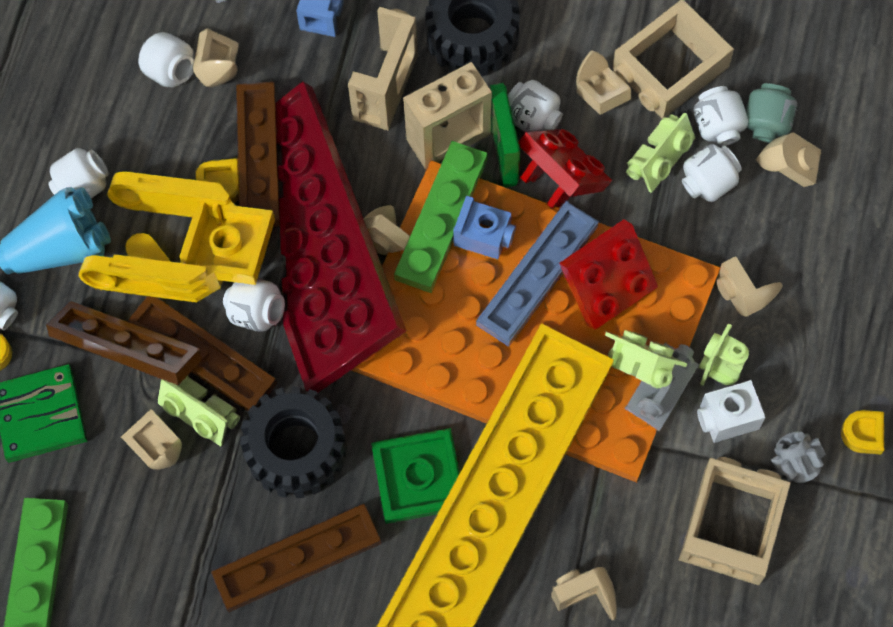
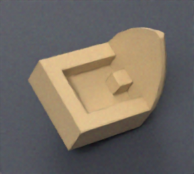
(215, 58)
(600, 85)
(792, 157)
(384, 232)
(736, 286)
(154, 441)
(576, 587)

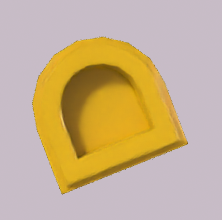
(864, 432)

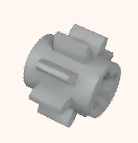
(798, 457)

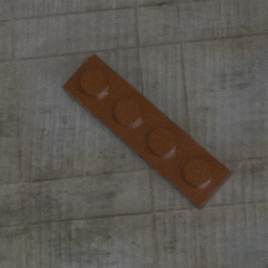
(258, 147)
(124, 342)
(219, 365)
(296, 558)

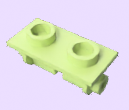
(671, 140)
(724, 358)
(647, 363)
(207, 418)

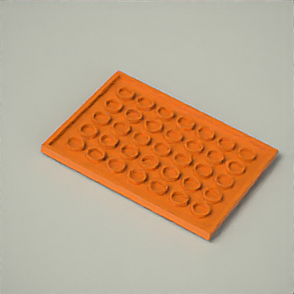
(468, 370)

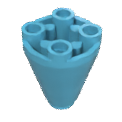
(55, 235)

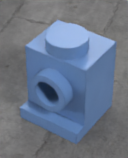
(319, 16)
(481, 240)

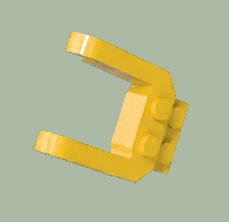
(220, 244)

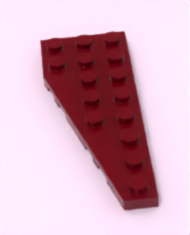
(333, 275)

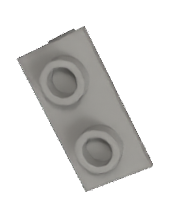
(656, 404)

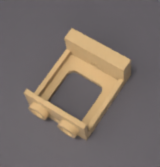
(377, 98)

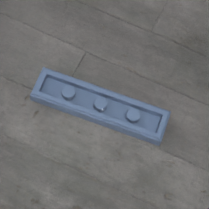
(536, 274)

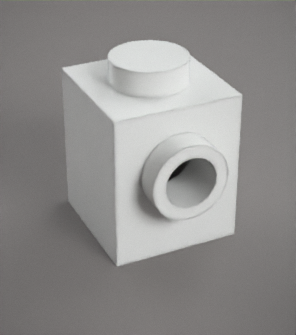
(731, 412)

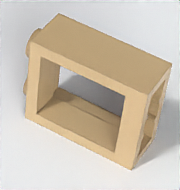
(696, 35)
(461, 108)
(724, 559)

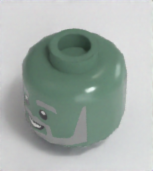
(771, 112)

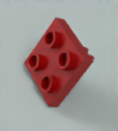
(564, 162)
(609, 274)

